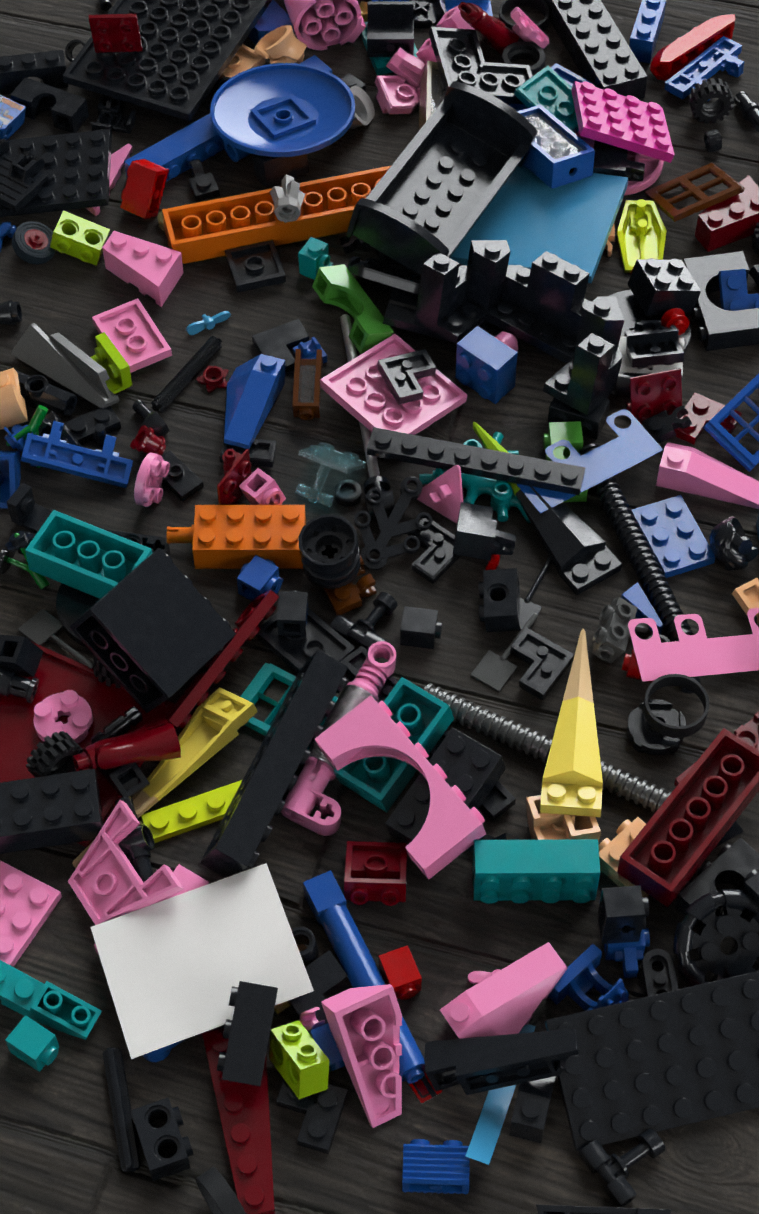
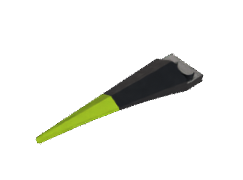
(571, 544)

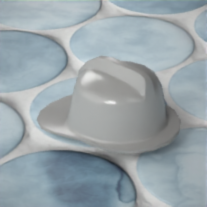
(363, 108)

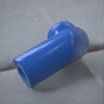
(6, 229)

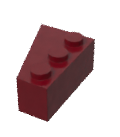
(729, 219)

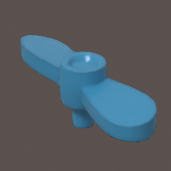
(207, 322)

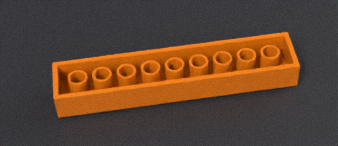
(225, 223)

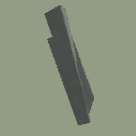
(65, 364)

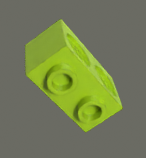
(79, 238)
(299, 1059)

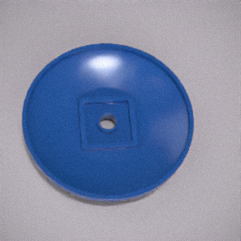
(307, 99)

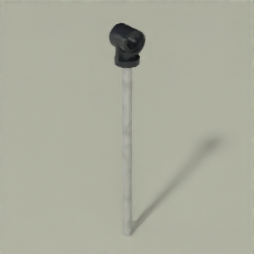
(375, 479)

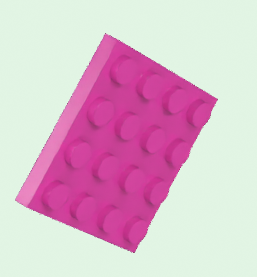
(622, 121)

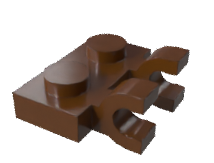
(349, 596)

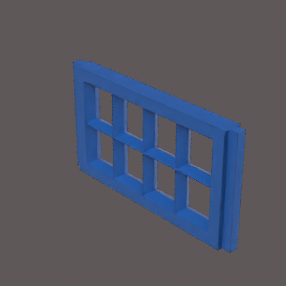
(725, 439)

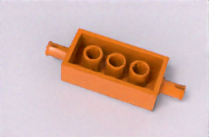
(236, 533)

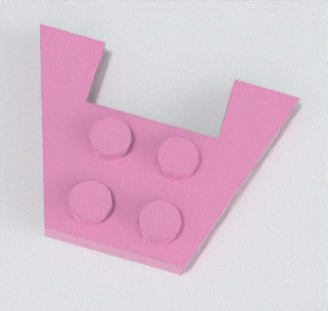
(107, 879)

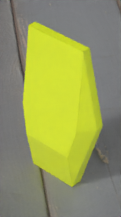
(640, 233)

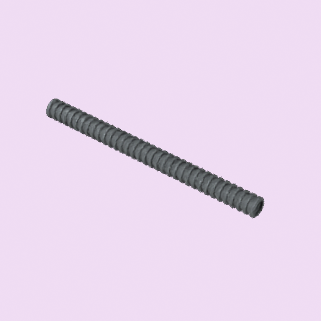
(540, 746)

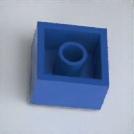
(486, 365)

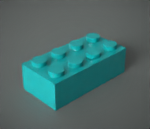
(82, 554)
(384, 778)
(535, 870)

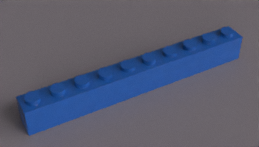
(193, 141)

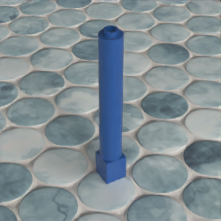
(332, 913)

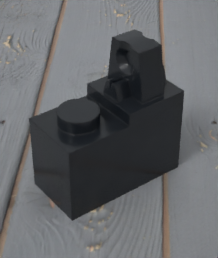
(613, 161)
(477, 534)

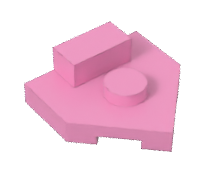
(527, 29)
(396, 95)

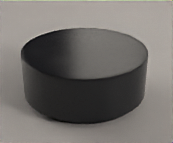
(348, 493)

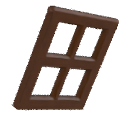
(704, 200)

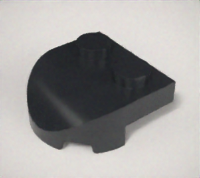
(653, 344)

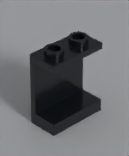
(390, 27)

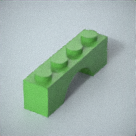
(339, 288)

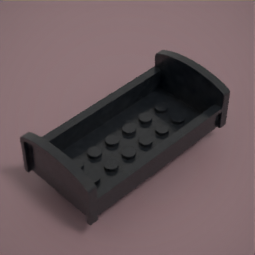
(444, 178)

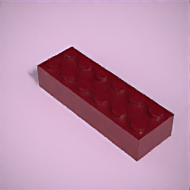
(693, 818)

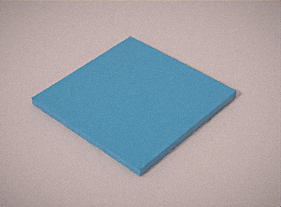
(561, 220)

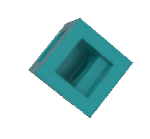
(312, 256)

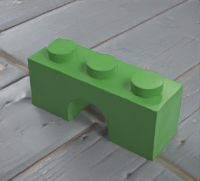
(565, 431)

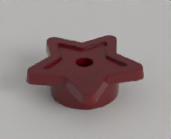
(213, 372)

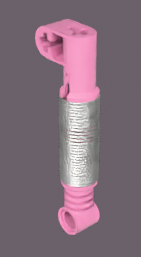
(318, 769)

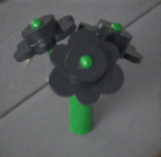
(20, 541)

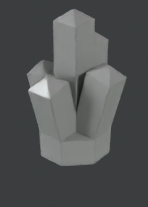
(287, 199)

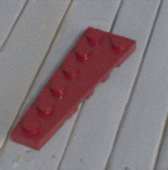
(196, 692)
(246, 1130)

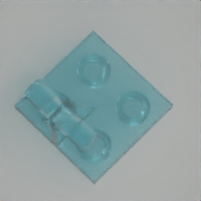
(328, 458)

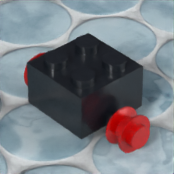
(665, 290)

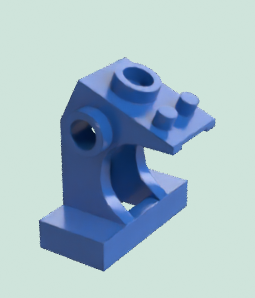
(582, 977)

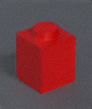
(401, 972)

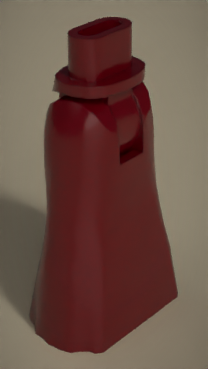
(488, 28)
(148, 743)

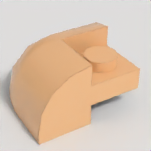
(12, 403)
(558, 826)

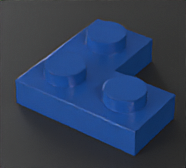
(734, 291)

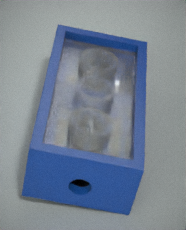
(557, 152)

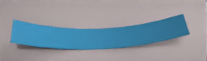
(492, 1119)

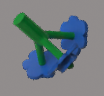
(19, 433)

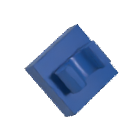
(309, 349)

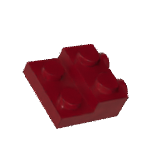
(375, 872)

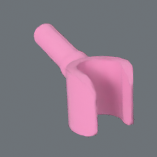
(309, 1019)

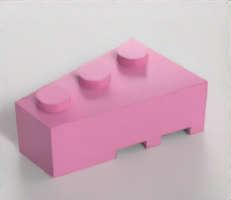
(144, 264)

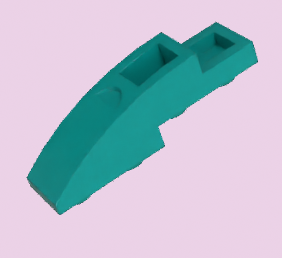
(46, 1003)

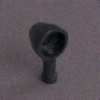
(151, 418)

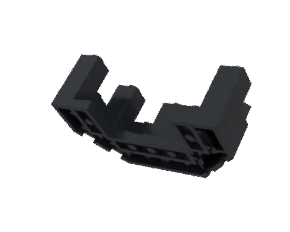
(534, 305)

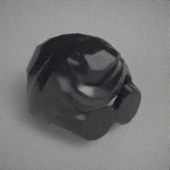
(731, 545)

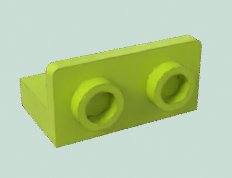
(114, 363)

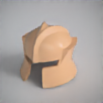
(281, 46)

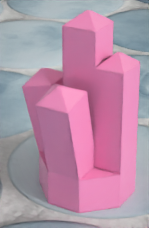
(407, 67)

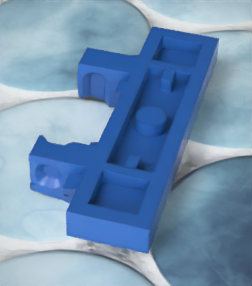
(717, 57)
(61, 456)

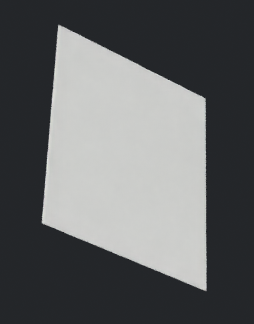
(181, 957)

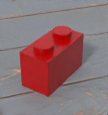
(144, 188)

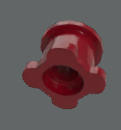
(148, 442)

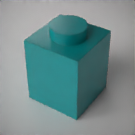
(33, 1044)

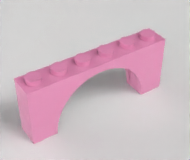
(449, 823)

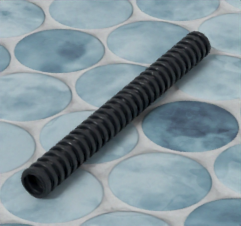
(639, 554)

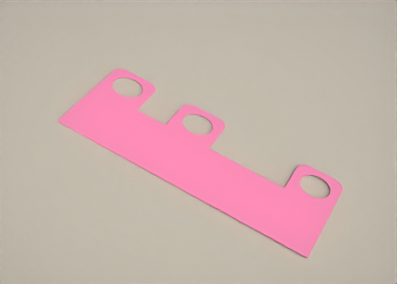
(695, 653)

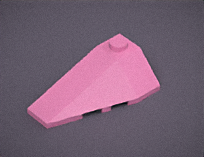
(699, 474)

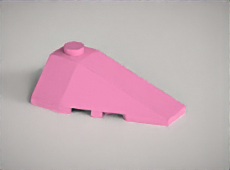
(506, 998)
(368, 1038)

